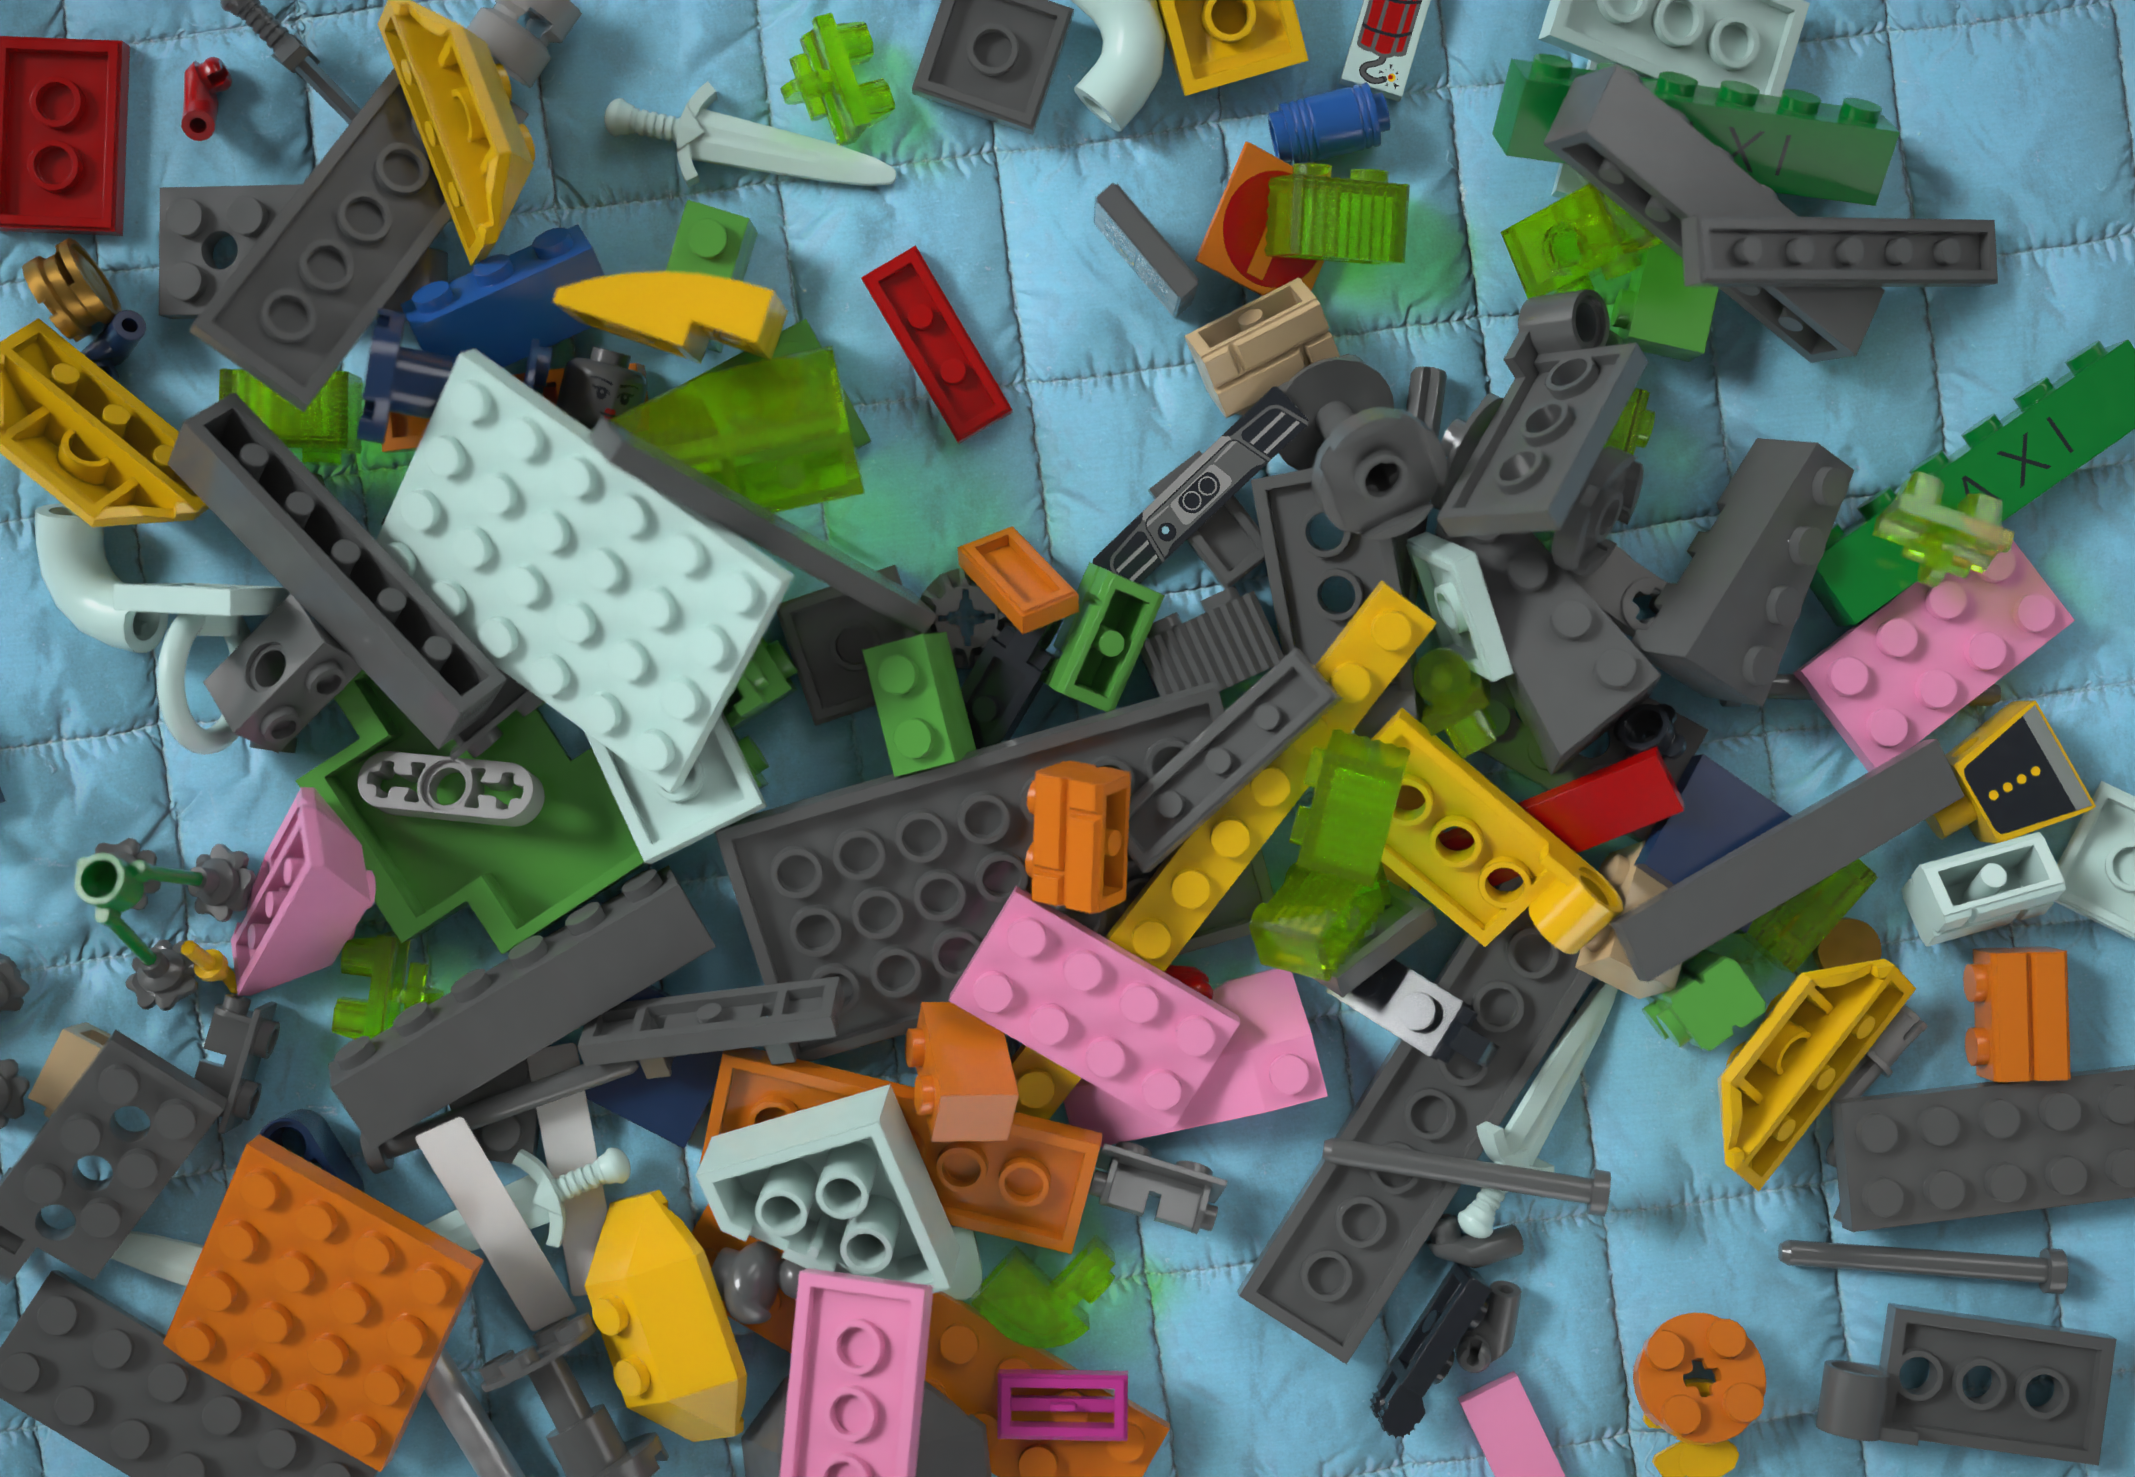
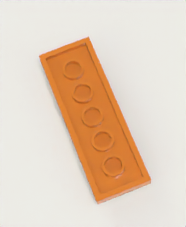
(1008, 1189)

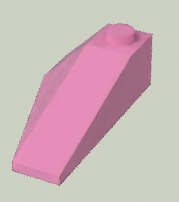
(1260, 1070)

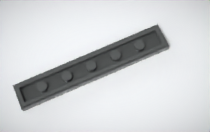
(1837, 252)
(759, 526)
(1786, 860)

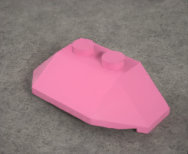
(302, 898)

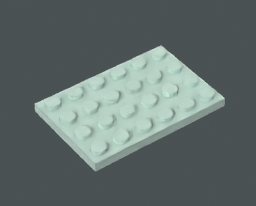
(578, 572)

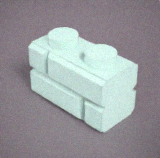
(1983, 889)

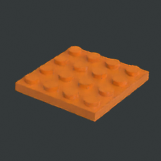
(321, 1302)

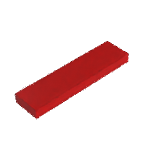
(1595, 806)

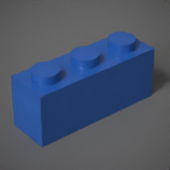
(505, 300)

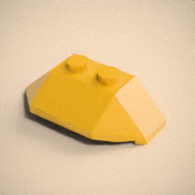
(462, 118)
(87, 435)
(1801, 1059)
(665, 1322)

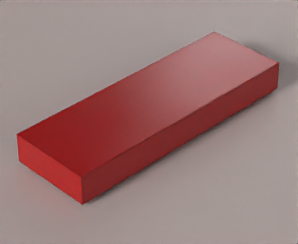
(937, 344)

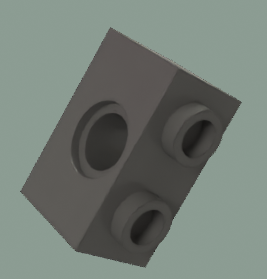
(280, 677)

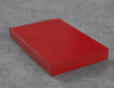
(63, 135)

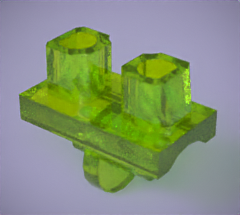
(828, 83)
(1941, 536)
(1455, 700)
(386, 963)

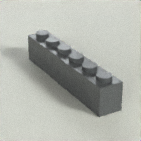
(1668, 171)
(335, 569)
(518, 1005)

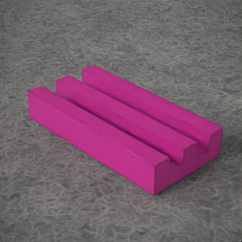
(1063, 1379)

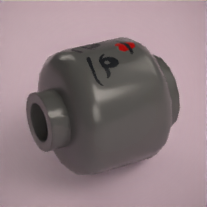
(600, 387)

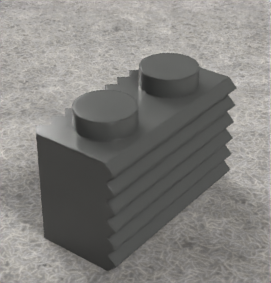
(1218, 646)

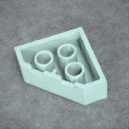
(834, 1191)

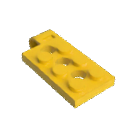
(1563, 891)

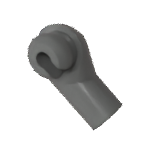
(1452, 1245)
(1494, 1333)

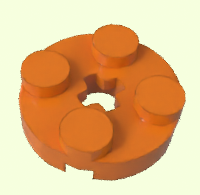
(1680, 1410)

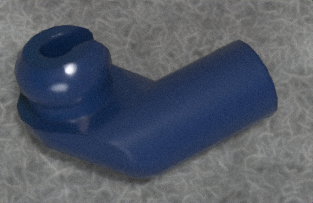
(116, 342)

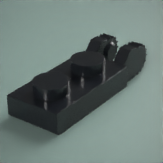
(1429, 1348)

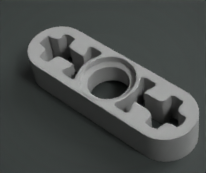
(471, 807)

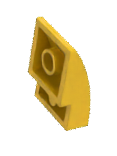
(1230, 39)
(678, 311)

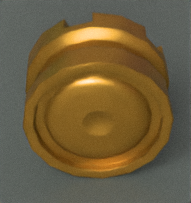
(72, 289)

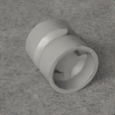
(520, 49)

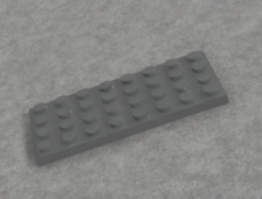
(913, 868)

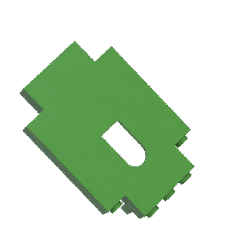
(508, 875)

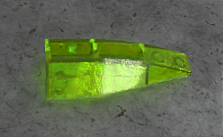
(760, 429)

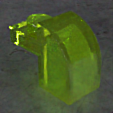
(1039, 1310)

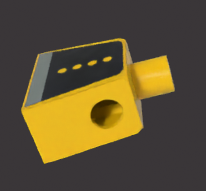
(2011, 778)

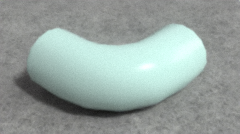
(1128, 61)
(83, 583)

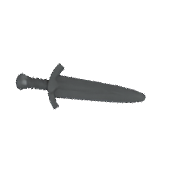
(292, 53)

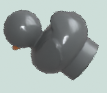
(752, 1278)

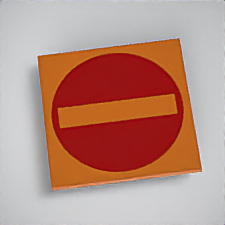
(1238, 229)

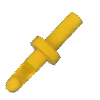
(210, 965)

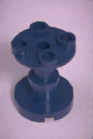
(414, 379)

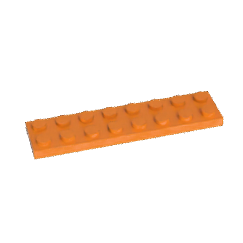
(965, 1365)

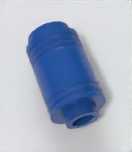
(1328, 124)

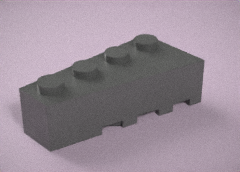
(1749, 573)
(1566, 655)

